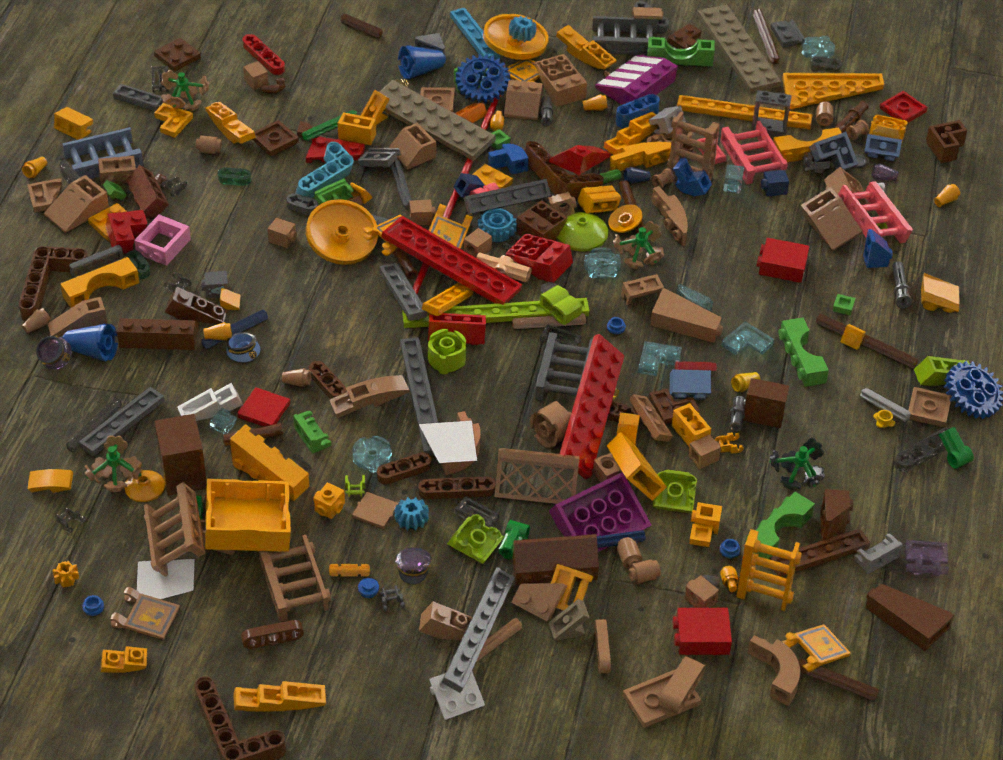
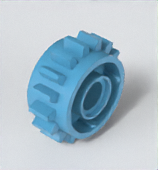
(498, 224)

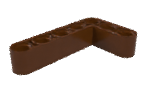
(557, 178)
(43, 262)
(208, 697)

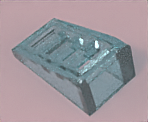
(695, 297)

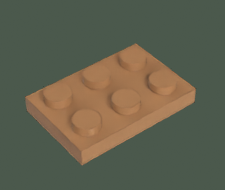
(645, 696)

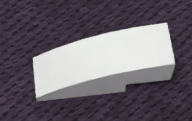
(210, 402)

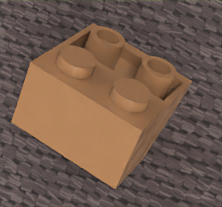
(415, 146)

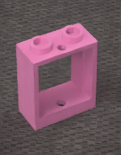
(167, 227)

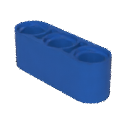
(636, 108)

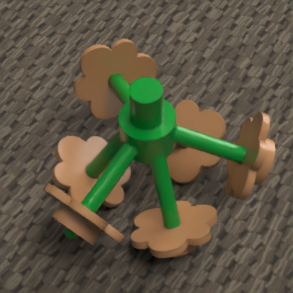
(183, 87)
(635, 243)
(130, 466)

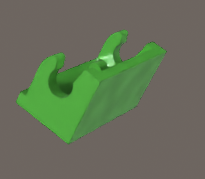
(338, 190)
(310, 432)

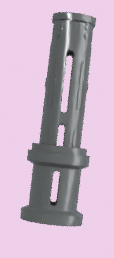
(898, 270)

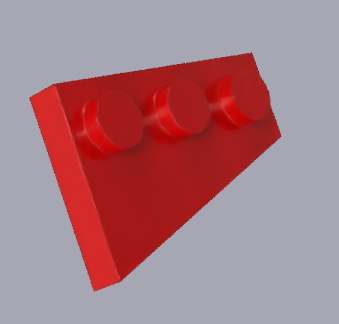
(319, 145)

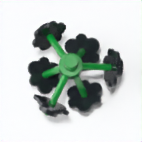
(795, 460)

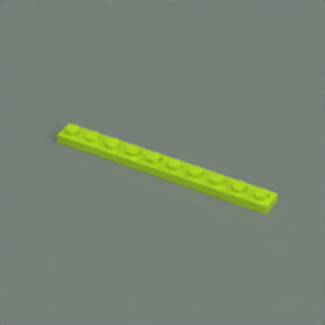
(495, 312)

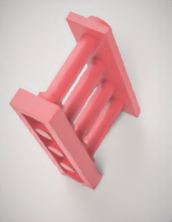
(737, 155)
(882, 205)

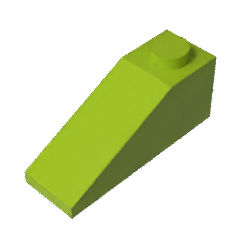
(933, 370)

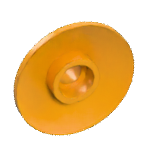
(625, 218)
(146, 487)

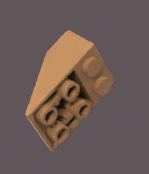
(561, 80)
(77, 204)
(831, 219)

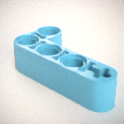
(337, 167)

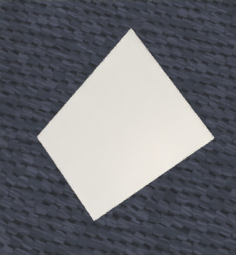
(451, 441)
(158, 586)

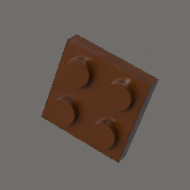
(177, 54)
(275, 138)

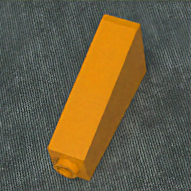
(635, 466)

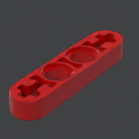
(266, 52)

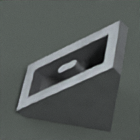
(430, 41)

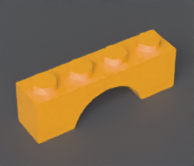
(794, 149)
(118, 274)

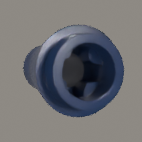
(636, 175)

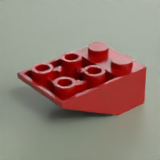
(545, 257)

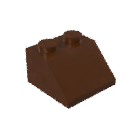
(835, 513)

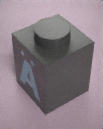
(214, 282)

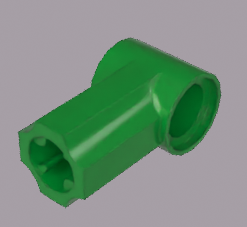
(958, 453)
(514, 531)

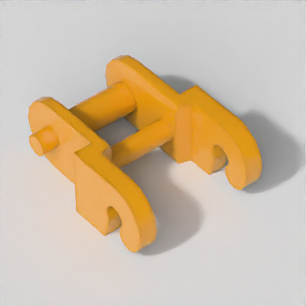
(729, 447)

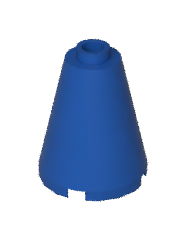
(419, 61)
(94, 341)

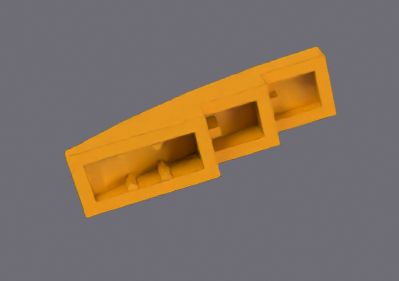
(633, 134)
(280, 698)

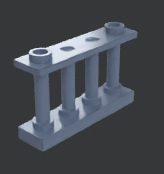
(96, 143)

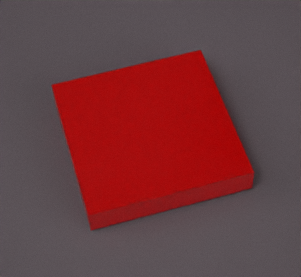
(903, 107)
(708, 366)
(263, 407)

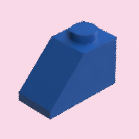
(876, 251)

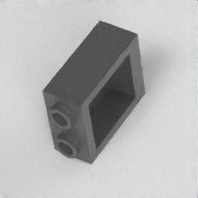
(777, 127)

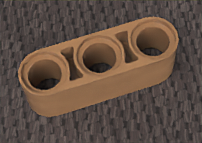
(682, 685)

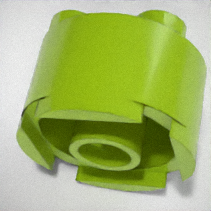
(447, 351)

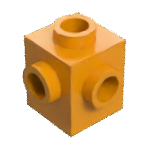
(329, 500)

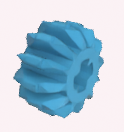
(522, 29)
(411, 513)

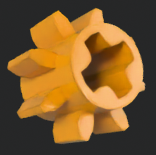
(65, 574)

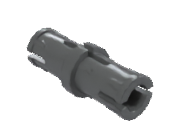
(546, 110)
(737, 413)

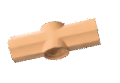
(507, 266)

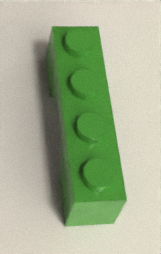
(699, 54)
(810, 368)
(793, 512)

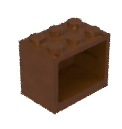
(180, 453)

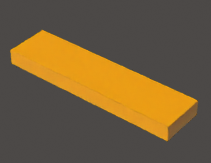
(447, 299)

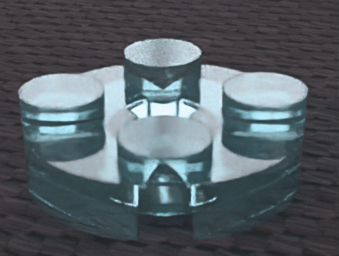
(812, 44)
(596, 269)
(372, 462)

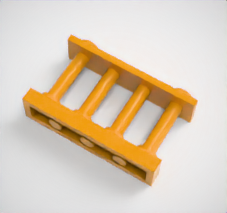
(749, 572)

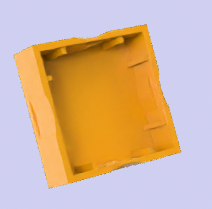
(247, 515)

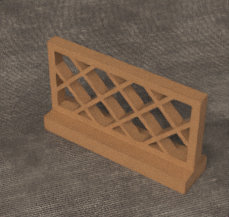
(536, 458)

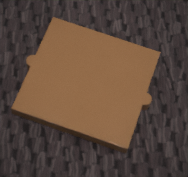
(647, 13)
(375, 510)

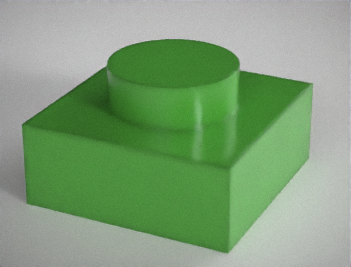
(501, 138)
(114, 190)
(844, 304)

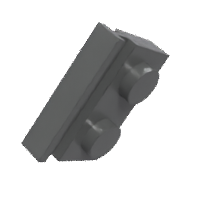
(787, 33)
(379, 157)

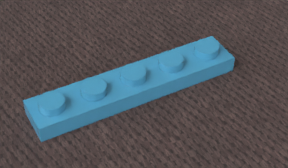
(472, 32)

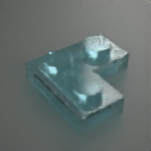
(747, 335)
(657, 353)

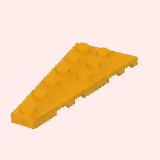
(824, 87)

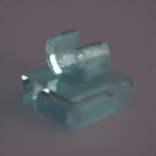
(223, 421)

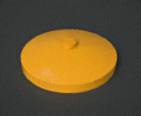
(498, 39)
(337, 232)

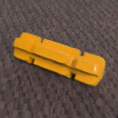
(349, 570)

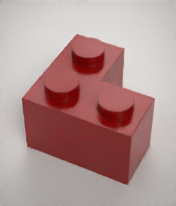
(125, 227)

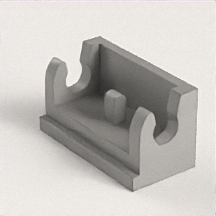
(665, 119)
(879, 554)

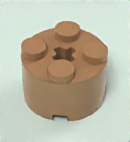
(550, 424)

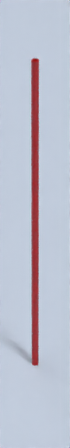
(448, 211)

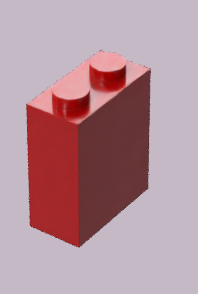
(783, 260)
(702, 631)

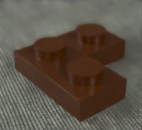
(684, 37)
(665, 404)

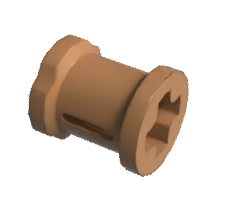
(858, 129)
(664, 178)

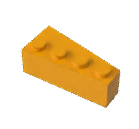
(266, 464)

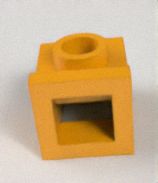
(707, 515)

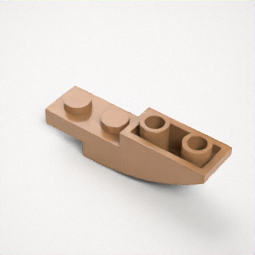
(674, 214)
(367, 392)

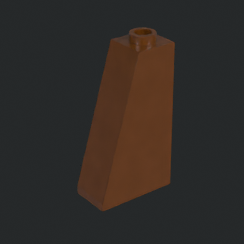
(909, 616)

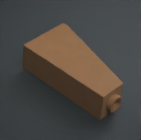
(685, 317)

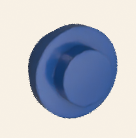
(616, 325)
(730, 548)
(368, 587)
(93, 605)

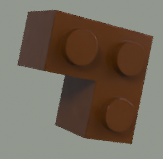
(946, 139)

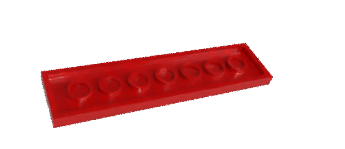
(451, 261)
(592, 404)

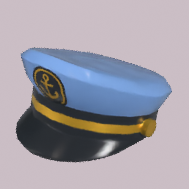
(243, 347)

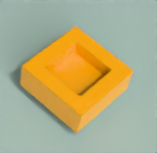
(852, 336)
(701, 535)

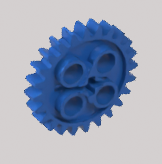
(496, 84)
(974, 389)

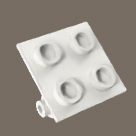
(455, 703)

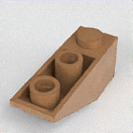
(82, 315)
(443, 622)

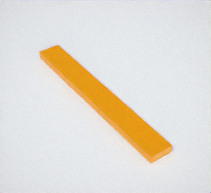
(741, 111)

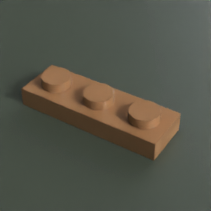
(651, 418)

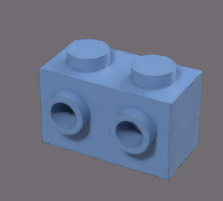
(882, 146)
(690, 384)

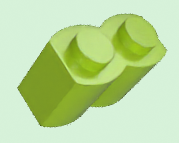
(560, 304)

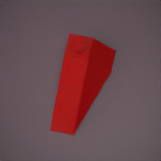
(580, 158)

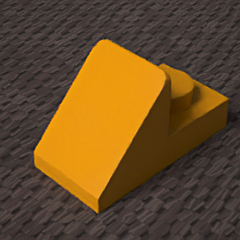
(376, 106)
(628, 426)

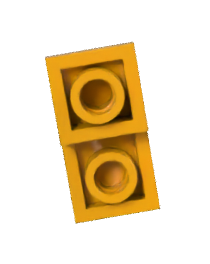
(53, 479)
(120, 661)

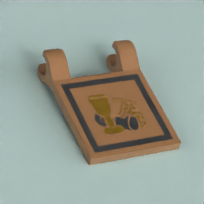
(148, 615)

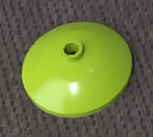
(583, 232)

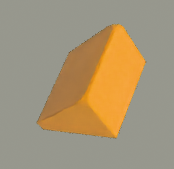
(365, 196)
(229, 299)

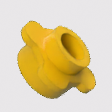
(884, 419)

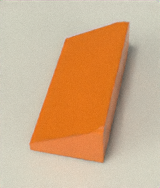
(473, 112)

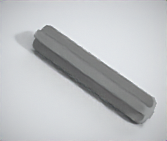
(885, 404)

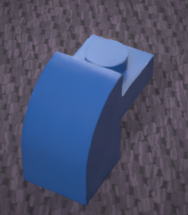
(510, 156)
(691, 182)

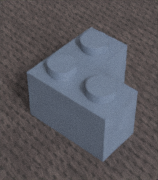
(836, 148)

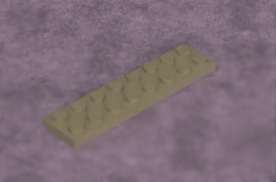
(739, 48)
(437, 121)

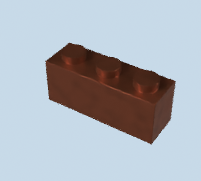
(147, 192)

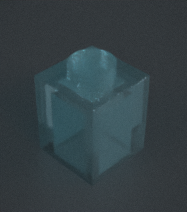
(733, 178)

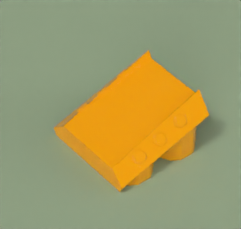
(888, 127)
(939, 294)

